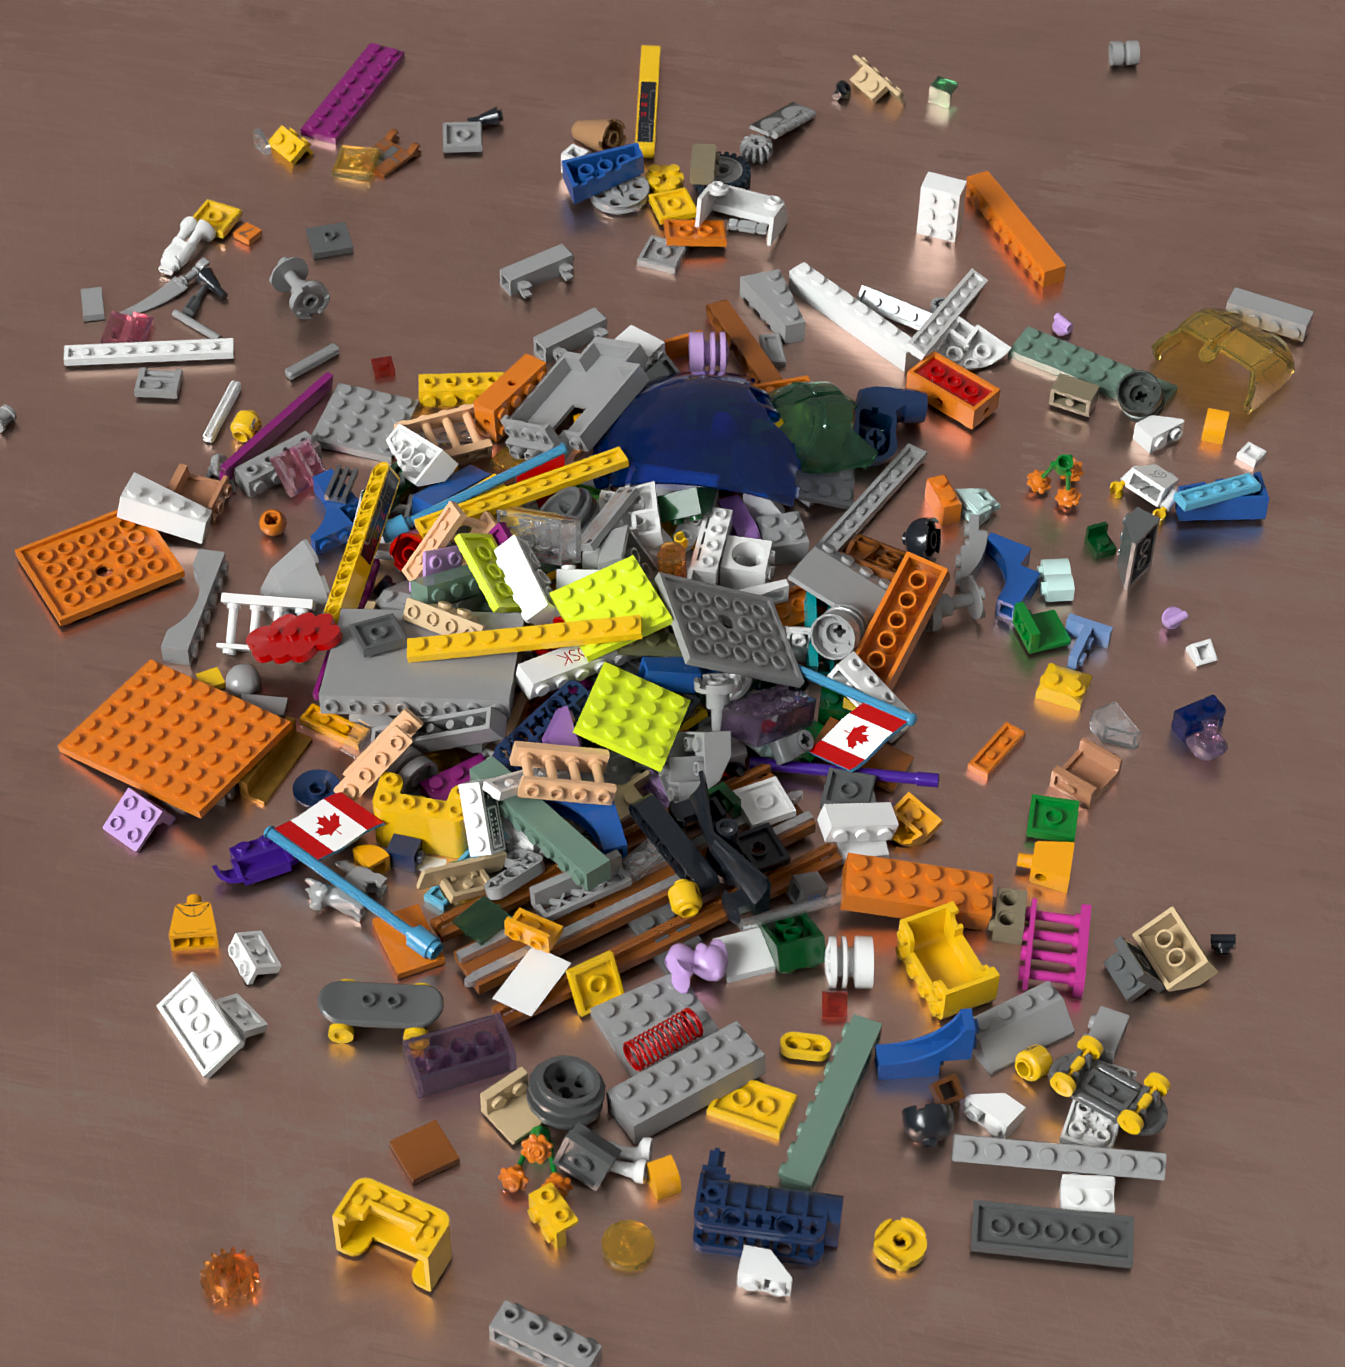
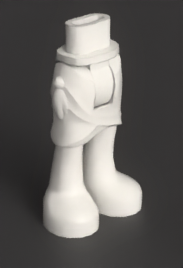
(179, 251)
(638, 1155)

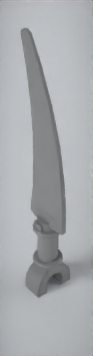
(168, 291)

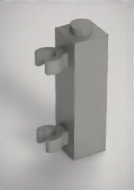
(537, 270)
(570, 335)

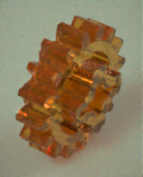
(241, 1268)

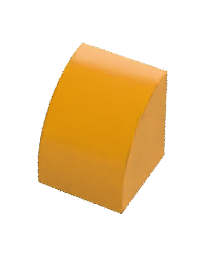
(1215, 426)
(372, 857)
(663, 1177)

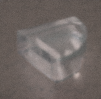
(261, 141)

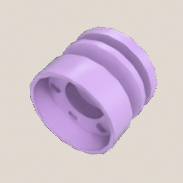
(708, 353)

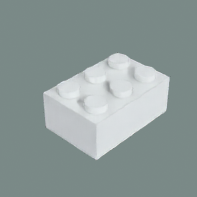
(941, 207)

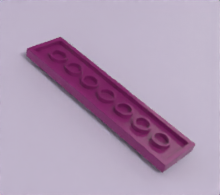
(352, 93)

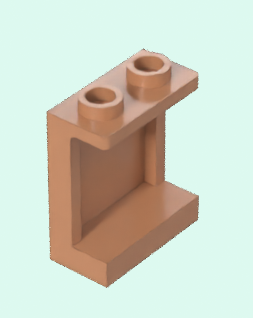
(202, 490)
(1086, 773)

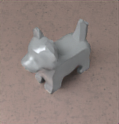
(362, 877)

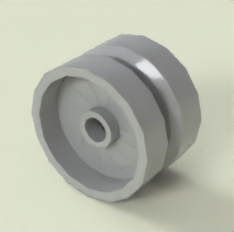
(413, 769)

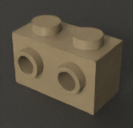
(704, 164)
(1074, 394)

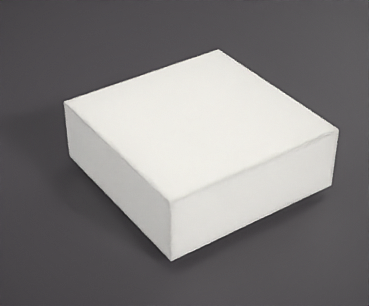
(1251, 454)

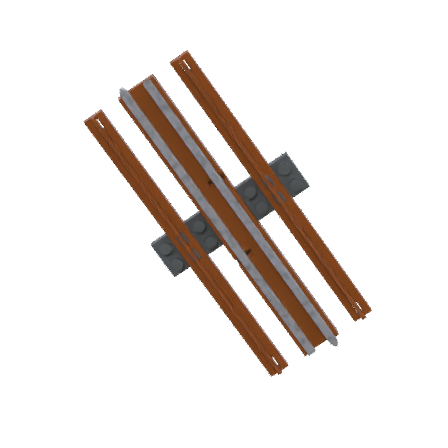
(640, 905)

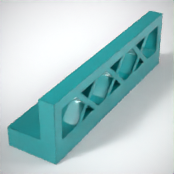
(810, 615)

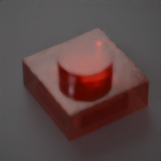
(383, 367)
(834, 1004)

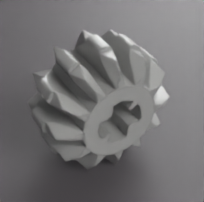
(756, 149)

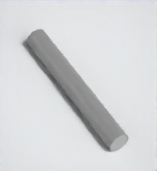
(195, 325)

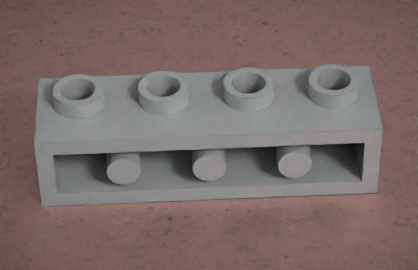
(1271, 314)
(259, 474)
(542, 1339)

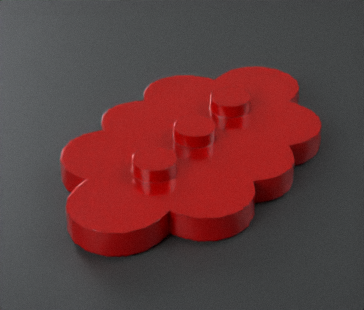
(294, 638)

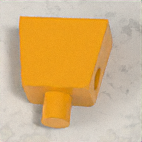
(1049, 864)

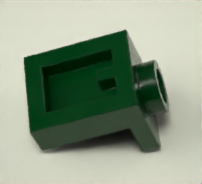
(1099, 541)
(728, 799)

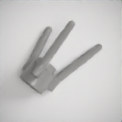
(214, 468)

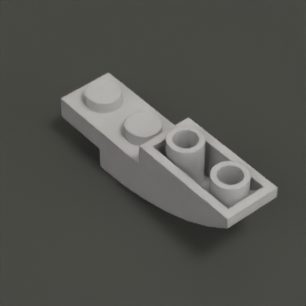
(972, 552)

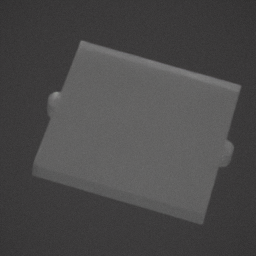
(357, 740)

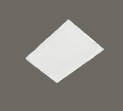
(531, 981)

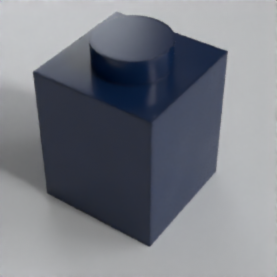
(405, 852)

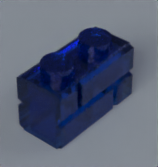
(1193, 716)

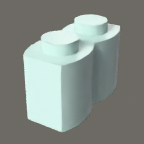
(1056, 580)

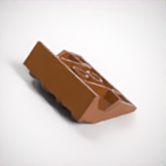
(877, 556)

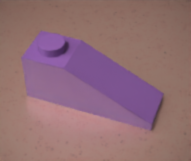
(742, 522)

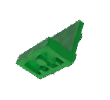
(1039, 630)

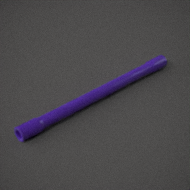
(919, 778)

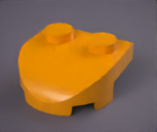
(915, 822)

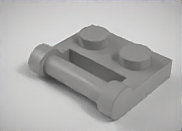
(158, 383)

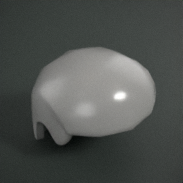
(243, 679)

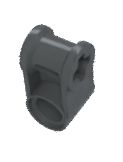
(791, 746)

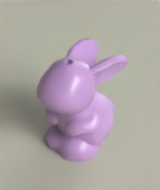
(705, 961)

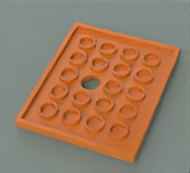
(68, 562)

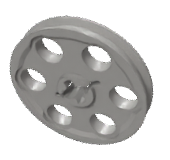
(629, 192)

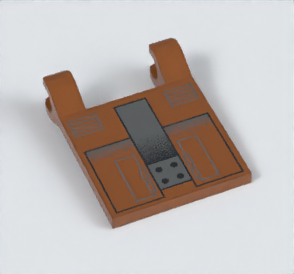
(393, 156)

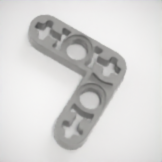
(522, 868)

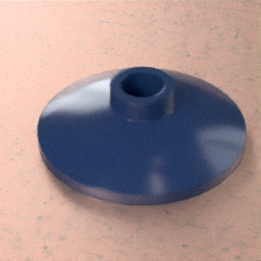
(314, 786)

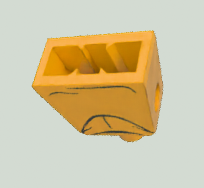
(193, 926)

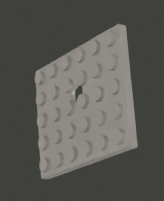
(753, 646)

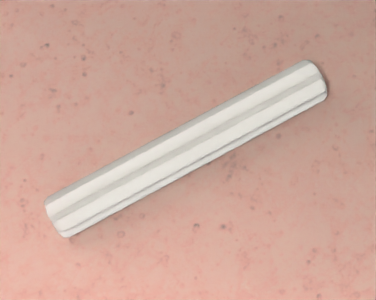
(222, 411)

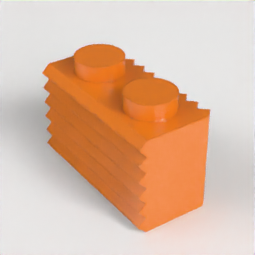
(943, 500)

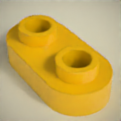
(805, 1045)

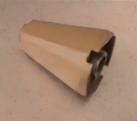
(599, 133)

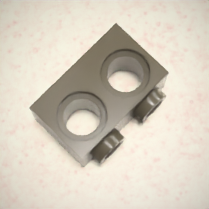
(1008, 916)

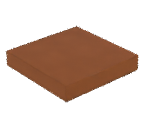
(424, 1152)

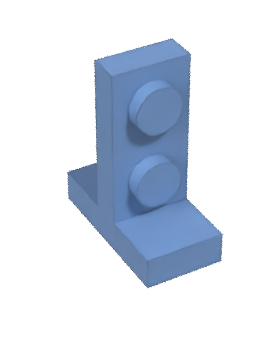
(1087, 633)

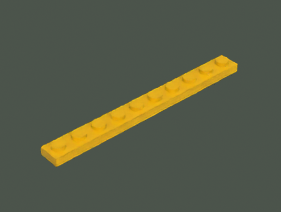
(535, 487)
(524, 638)

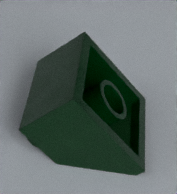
(686, 504)

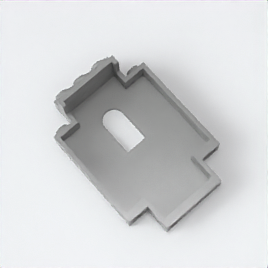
(597, 380)

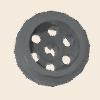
(574, 502)
(574, 1095)

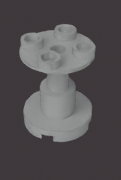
(306, 296)
(970, 598)
(717, 690)

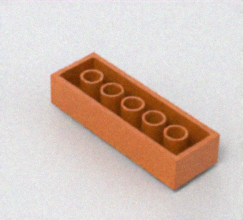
(902, 617)
(909, 888)

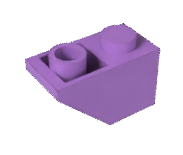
(561, 729)

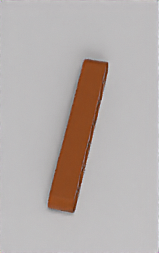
(741, 342)

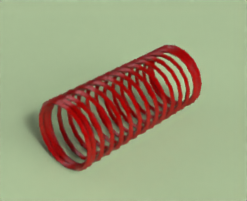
(687, 1026)

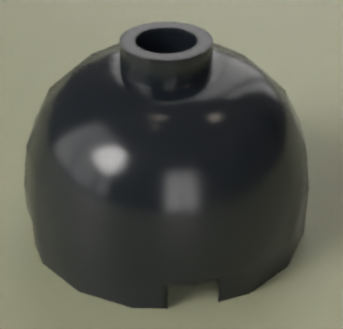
(923, 538)
(929, 1123)

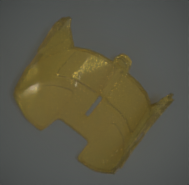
(1259, 352)

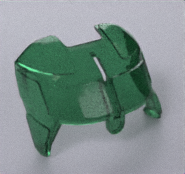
(821, 427)

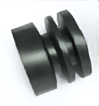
(1139, 385)

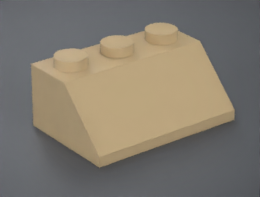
(1175, 951)

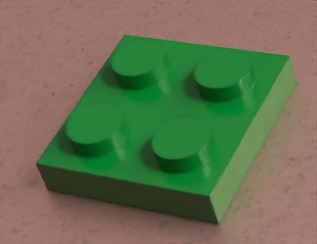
(1052, 818)

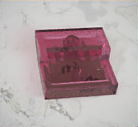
(126, 329)
(298, 467)

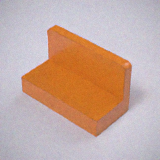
(678, 346)

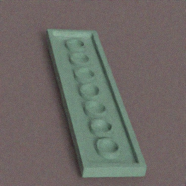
(1068, 359)

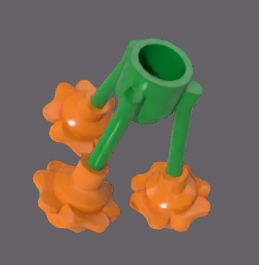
(1069, 470)
(535, 1148)

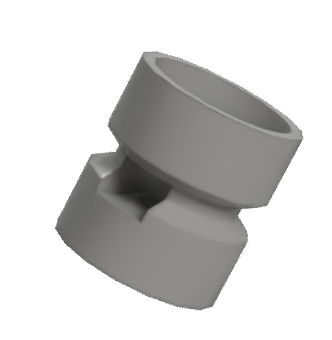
(1123, 53)

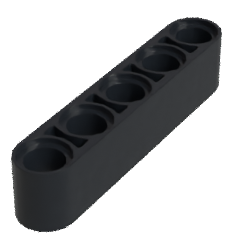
(673, 843)

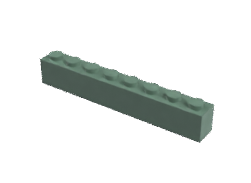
(453, 584)
(549, 832)
(831, 1105)

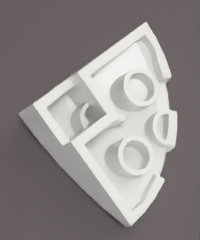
(970, 346)
(644, 516)

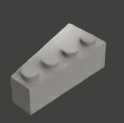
(775, 304)

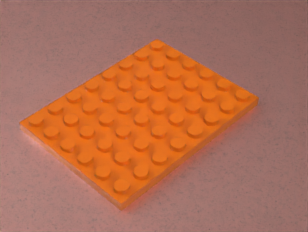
(175, 738)

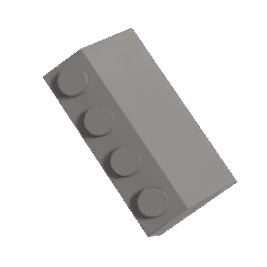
(1025, 1020)

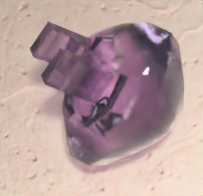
(1207, 743)

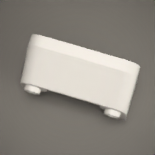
(743, 204)

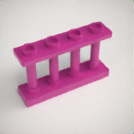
(1078, 940)

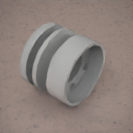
(838, 631)

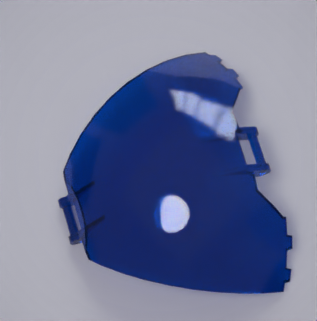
(703, 433)

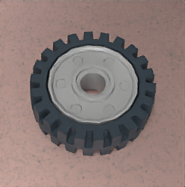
(732, 172)

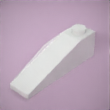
(418, 458)

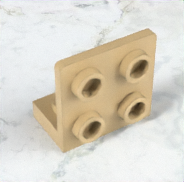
(507, 1106)

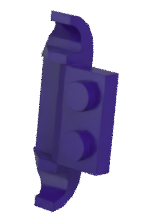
(256, 862)

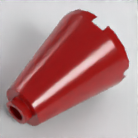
(404, 547)

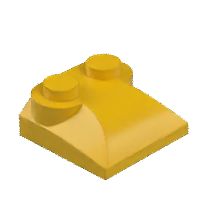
(1063, 686)

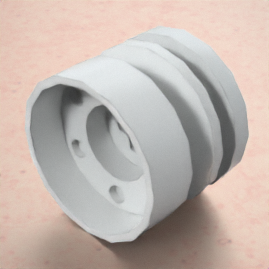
(850, 962)

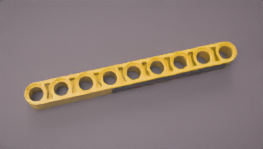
(648, 99)
(363, 540)

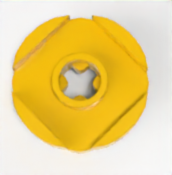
(670, 173)
(900, 1257)

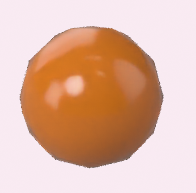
(273, 522)

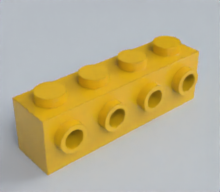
(453, 388)

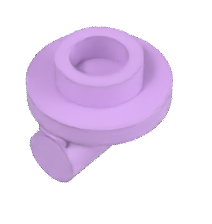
(1062, 325)
(1173, 617)

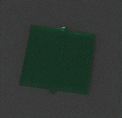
(481, 920)

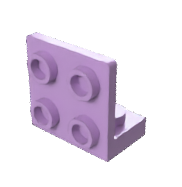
(440, 560)
(135, 819)

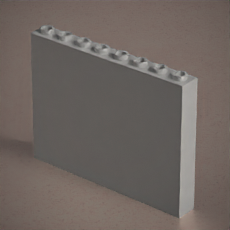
(427, 688)

